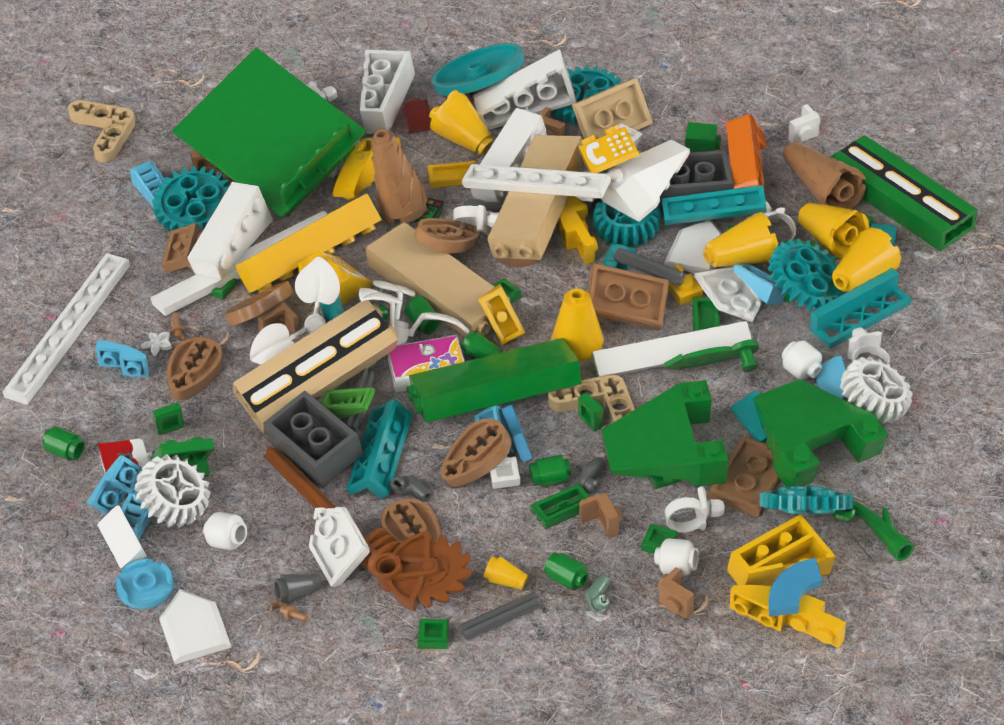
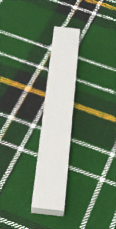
(200, 286)
(66, 329)

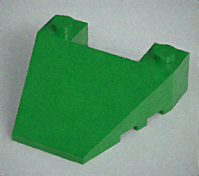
(806, 417)
(661, 442)

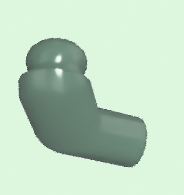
(595, 595)

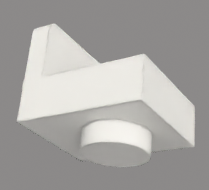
(805, 126)

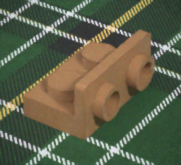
(179, 247)

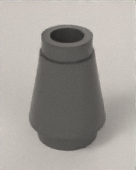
(294, 586)

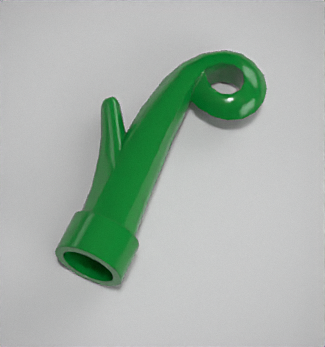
(883, 527)

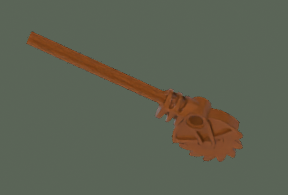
(409, 570)

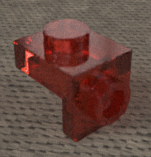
(417, 115)

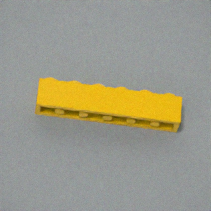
(320, 235)

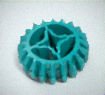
(622, 229)

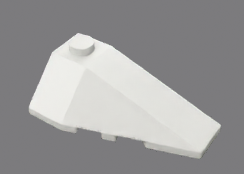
(641, 180)

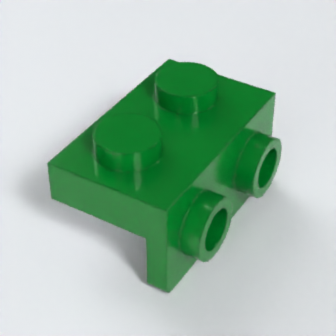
(195, 449)

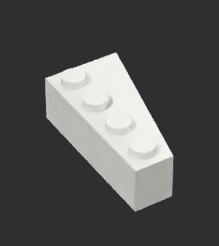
(384, 87)
(530, 89)
(511, 148)
(230, 231)

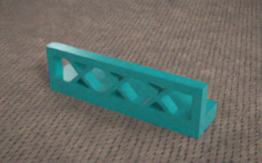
(713, 205)
(852, 306)
(381, 449)

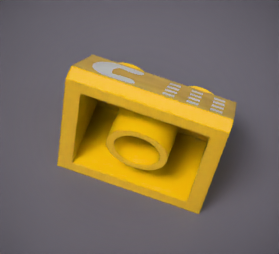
(607, 150)
(349, 278)

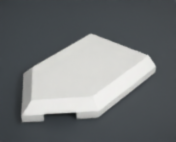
(689, 247)
(729, 293)
(337, 544)
(193, 627)

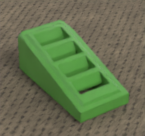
(342, 401)

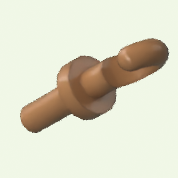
(177, 329)
(289, 611)

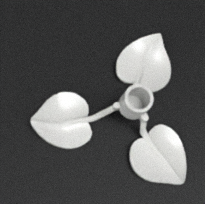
(313, 284)
(401, 326)

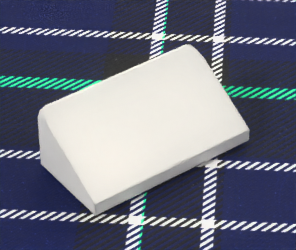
(121, 537)

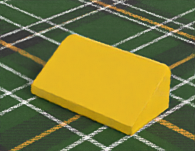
(501, 314)

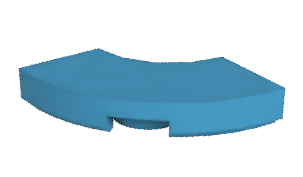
(517, 432)
(792, 585)

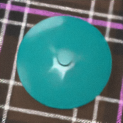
(478, 69)

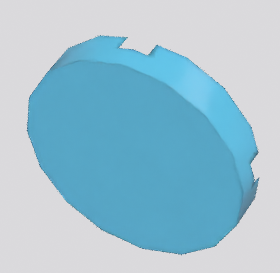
(144, 584)

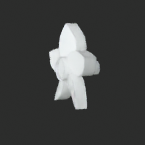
(157, 342)

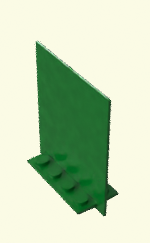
(270, 132)

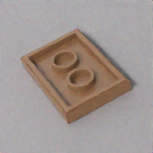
(628, 296)
(747, 475)

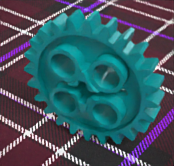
(581, 80)
(189, 198)
(804, 273)
(799, 499)

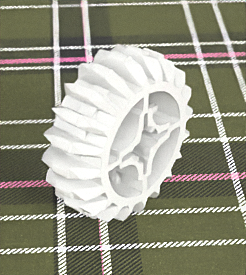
(876, 389)
(164, 495)

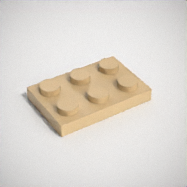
(611, 107)

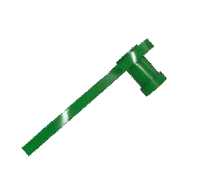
(742, 350)

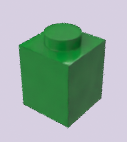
(702, 137)

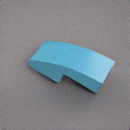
(130, 360)
(114, 485)

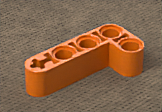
(744, 145)

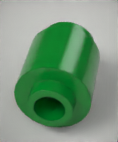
(417, 306)
(63, 443)
(549, 471)
(566, 571)

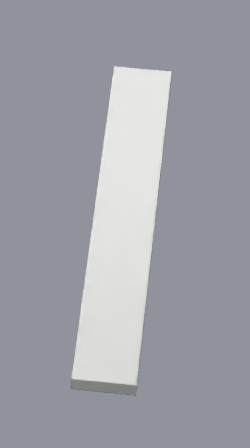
(536, 181)
(656, 352)

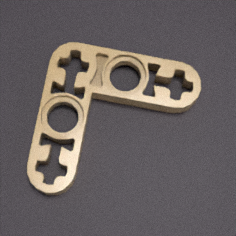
(117, 121)
(601, 391)

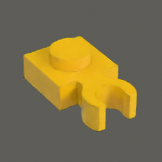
(686, 291)

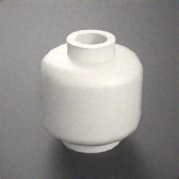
(802, 360)
(225, 531)
(677, 554)

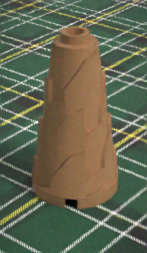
(825, 177)
(396, 183)

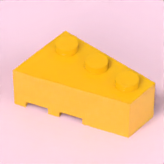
(776, 550)

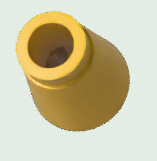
(504, 573)

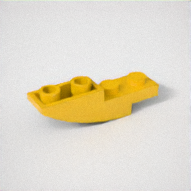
(357, 171)
(574, 230)
(811, 618)

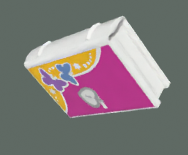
(422, 357)

